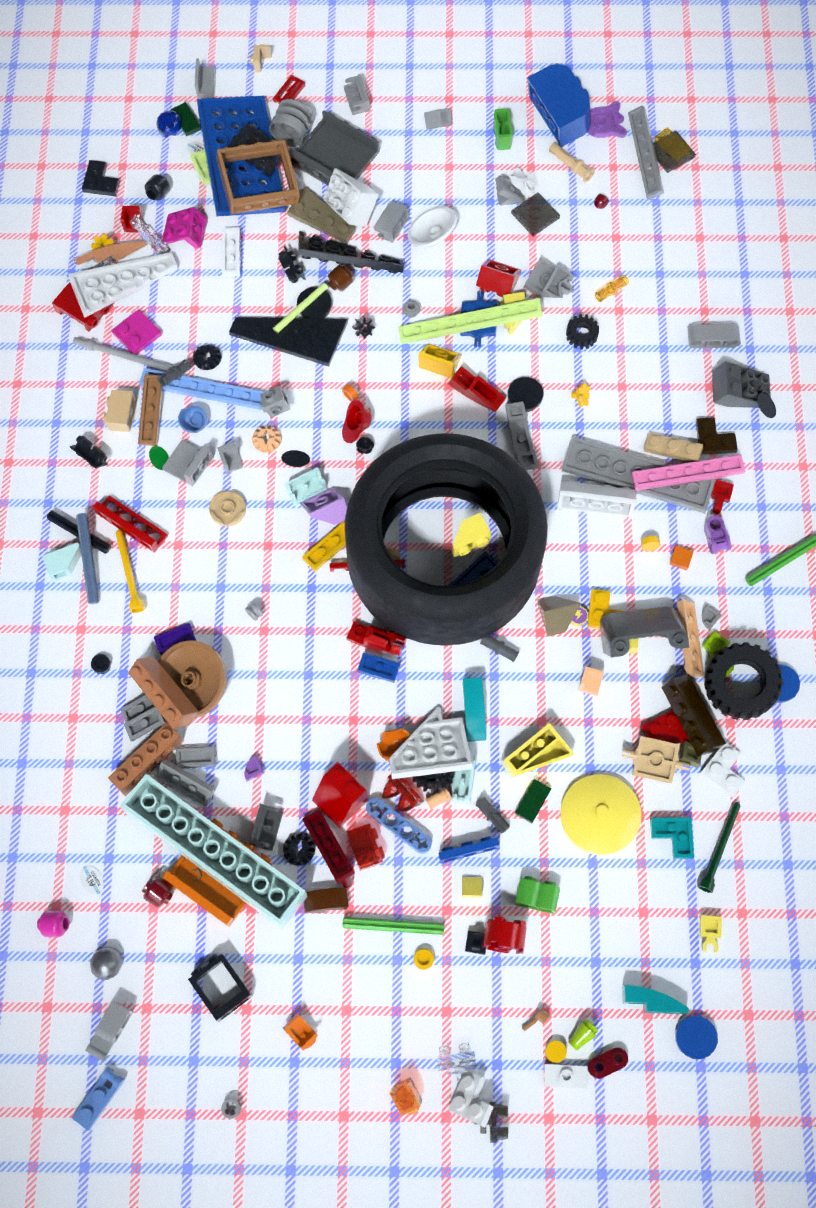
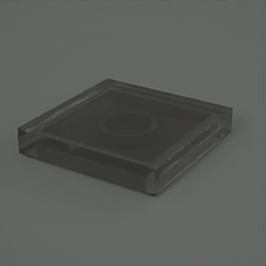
(667, 161)
(535, 214)

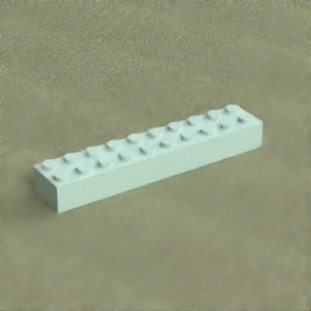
(214, 851)

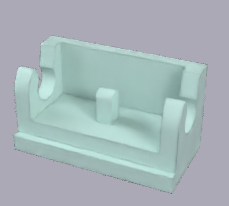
(305, 486)
(462, 785)

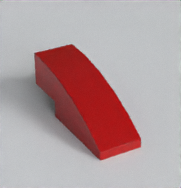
(476, 389)

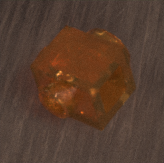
(406, 1097)

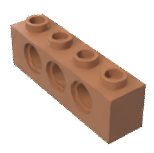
(145, 759)

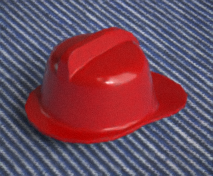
(356, 421)

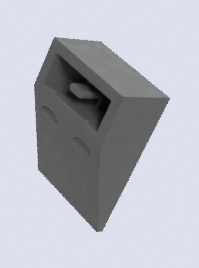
(738, 385)

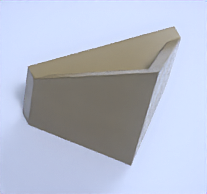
(557, 614)

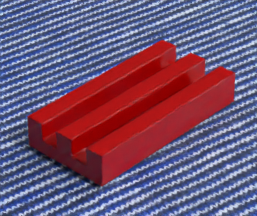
(292, 92)

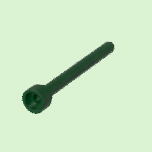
(707, 882)

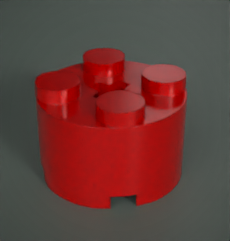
(504, 935)

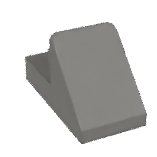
(507, 192)

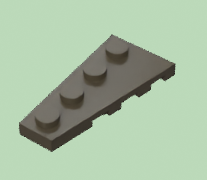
(320, 216)

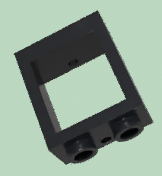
(232, 1004)

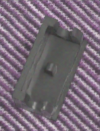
(266, 827)

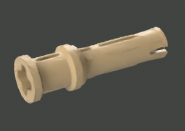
(577, 166)

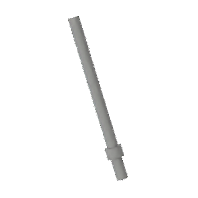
(92, 345)

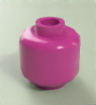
(53, 923)

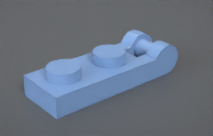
(98, 1099)

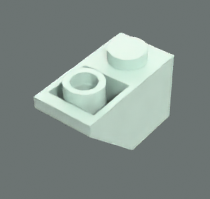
(62, 562)

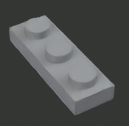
(185, 782)

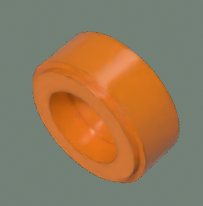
(350, 393)

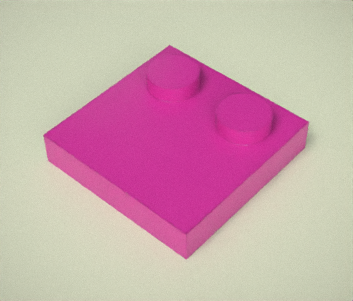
(136, 332)

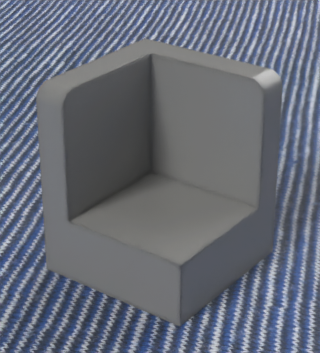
(438, 118)
(230, 457)

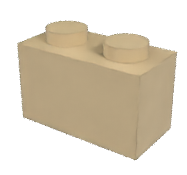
(120, 410)

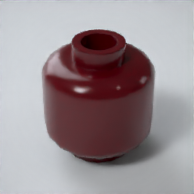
(157, 891)

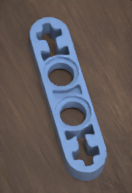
(398, 825)

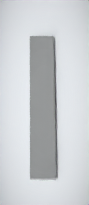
(646, 153)

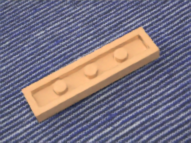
(692, 655)

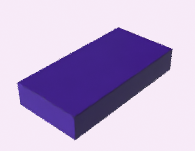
(174, 636)

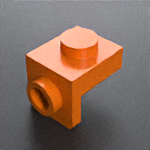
(300, 1032)

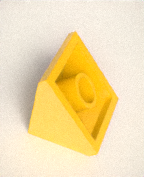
(439, 360)

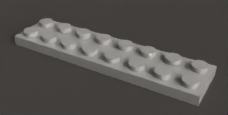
(615, 468)

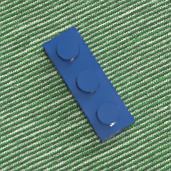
(468, 849)

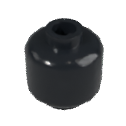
(156, 187)

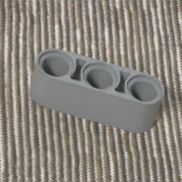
(714, 336)

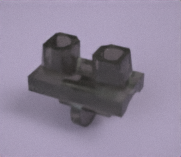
(496, 1133)

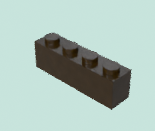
(693, 715)

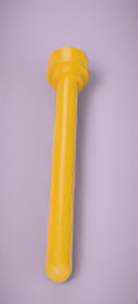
(136, 604)

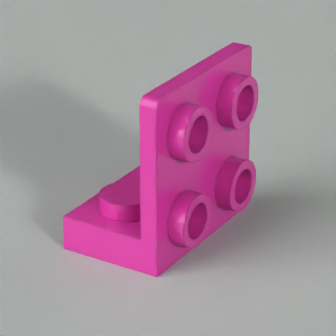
(185, 225)

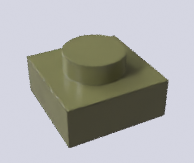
(688, 755)

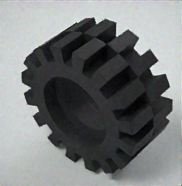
(582, 322)

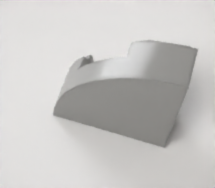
(709, 617)

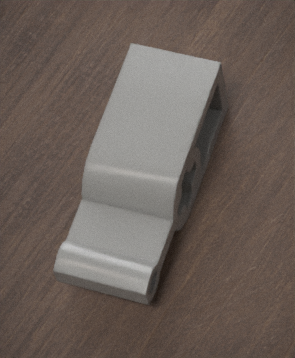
(108, 1030)

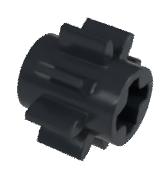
(360, 324)

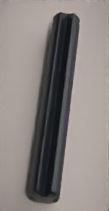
(72, 528)

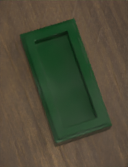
(189, 122)
(533, 801)

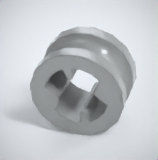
(253, 611)
(224, 1107)

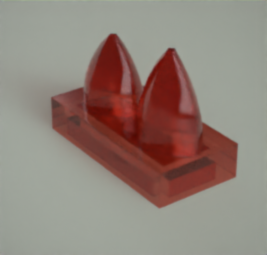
(409, 797)

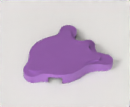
(606, 121)

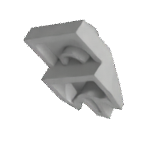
(549, 280)

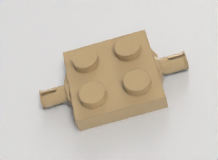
(656, 759)

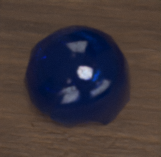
(168, 123)

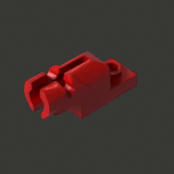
(376, 639)

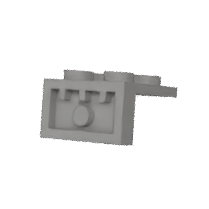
(188, 462)

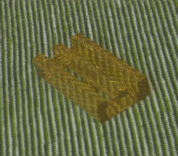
(670, 145)

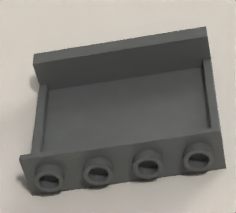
(333, 146)

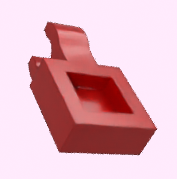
(721, 493)

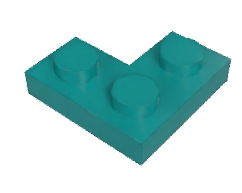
(679, 831)

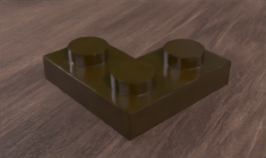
(713, 442)

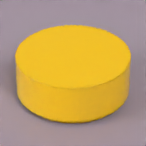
(650, 543)
(423, 959)
(555, 1051)

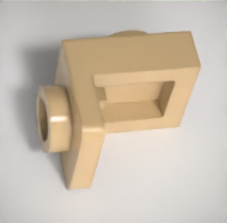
(259, 52)

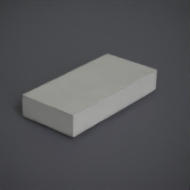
(196, 757)

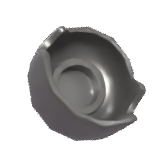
(106, 963)

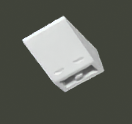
(350, 198)

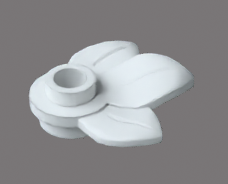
(526, 184)

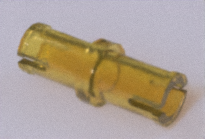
(611, 288)

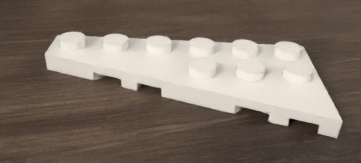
(110, 283)

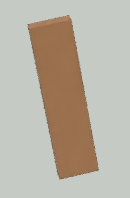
(150, 411)

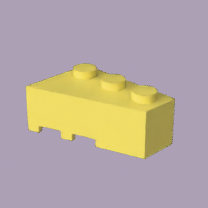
(537, 752)

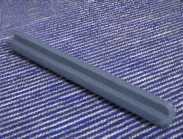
(87, 558)

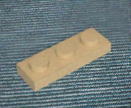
(673, 447)

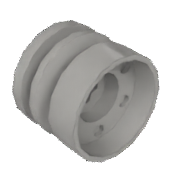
(290, 122)

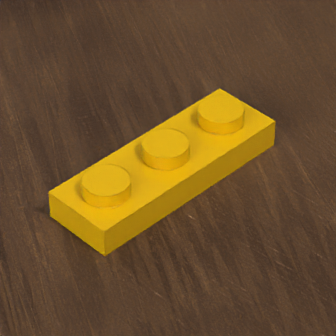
(326, 548)

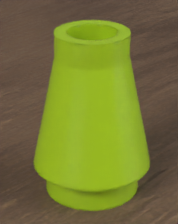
(584, 1033)

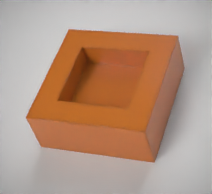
(681, 558)

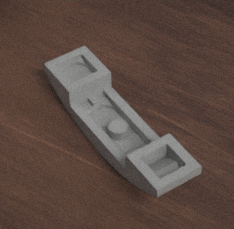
(521, 436)

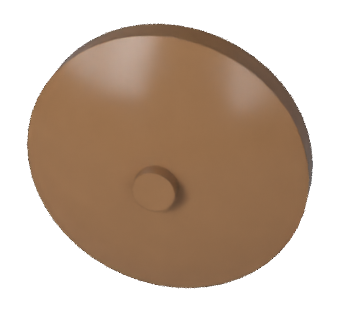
(197, 672)

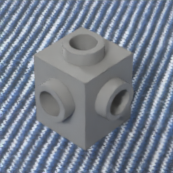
(274, 402)

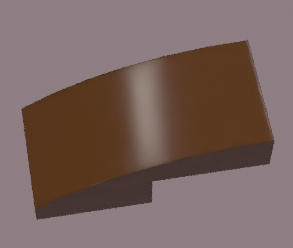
(326, 899)

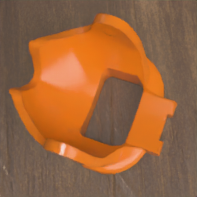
(391, 742)

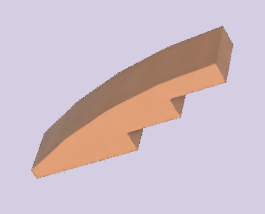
(116, 251)

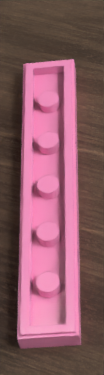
(688, 472)

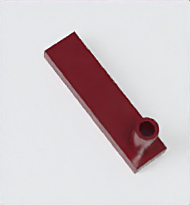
(329, 848)

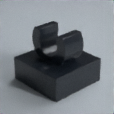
(474, 943)

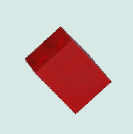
(339, 795)

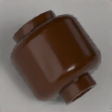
(340, 278)

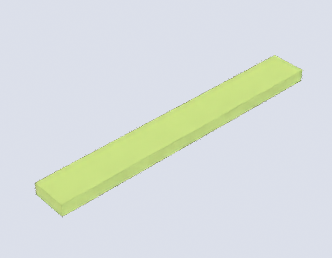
(470, 321)

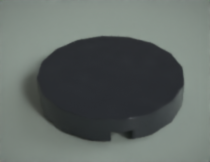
(319, 307)
(526, 390)

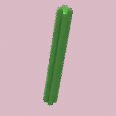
(781, 561)
(393, 925)

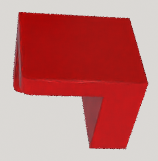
(126, 215)

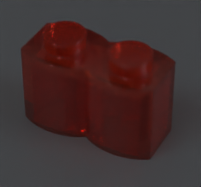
(365, 847)

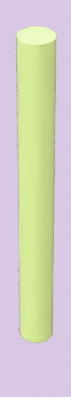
(305, 303)

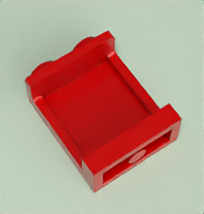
(68, 304)

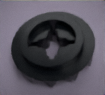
(209, 363)
(303, 857)

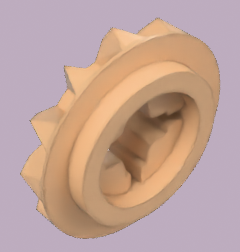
(273, 441)

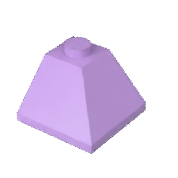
(326, 506)

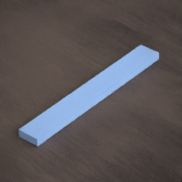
(210, 390)

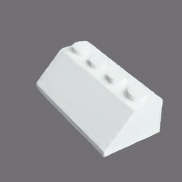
(596, 499)

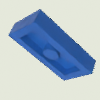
(378, 667)

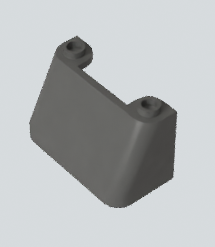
(658, 621)

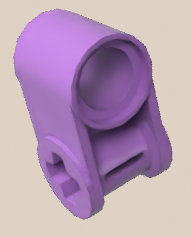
(717, 539)

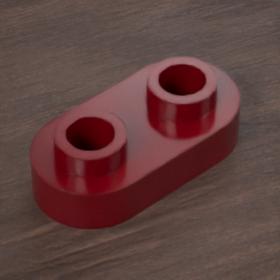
(608, 1063)

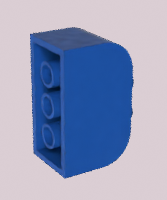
(561, 102)

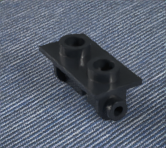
(295, 269)
(95, 456)

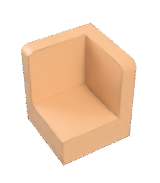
(591, 681)

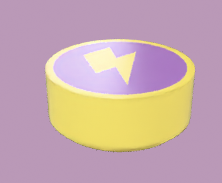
(580, 617)

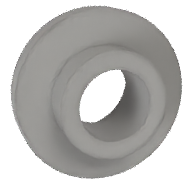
(411, 313)

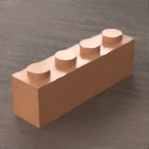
(163, 692)

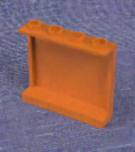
(207, 891)

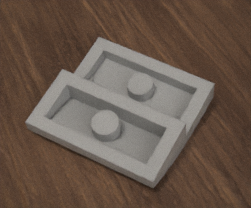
(141, 718)

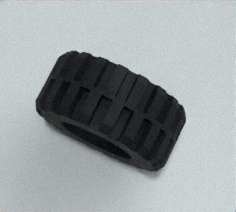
(750, 656)

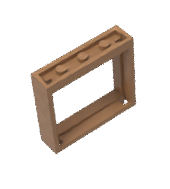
(262, 201)

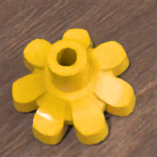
(101, 241)
(581, 395)

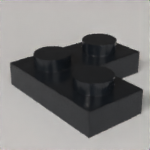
(96, 183)

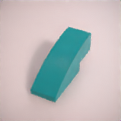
(474, 709)
(652, 1000)

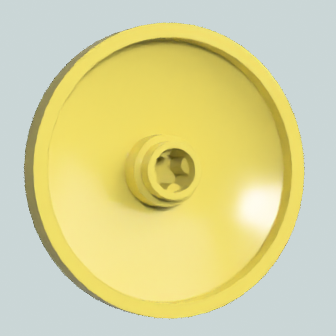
(600, 814)

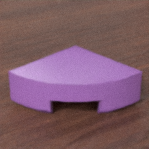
(253, 769)

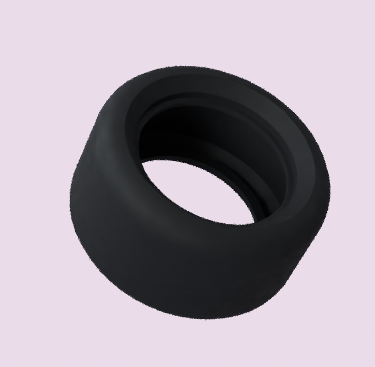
(458, 469)

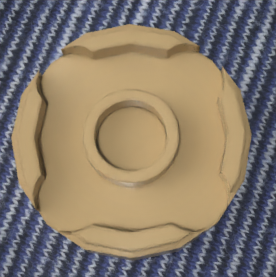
(227, 508)

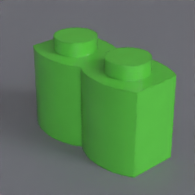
(502, 129)
(537, 895)

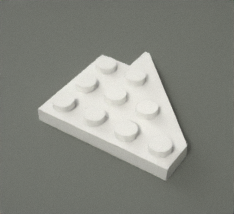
(432, 749)

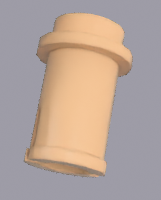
(438, 798)

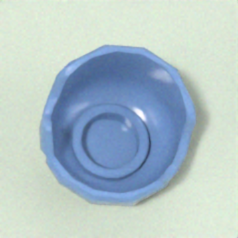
(192, 419)

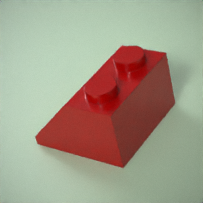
(497, 277)

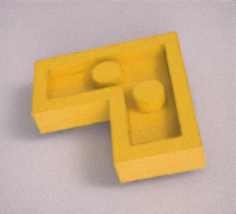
(598, 607)

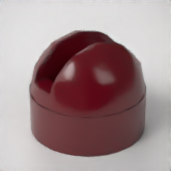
(601, 201)

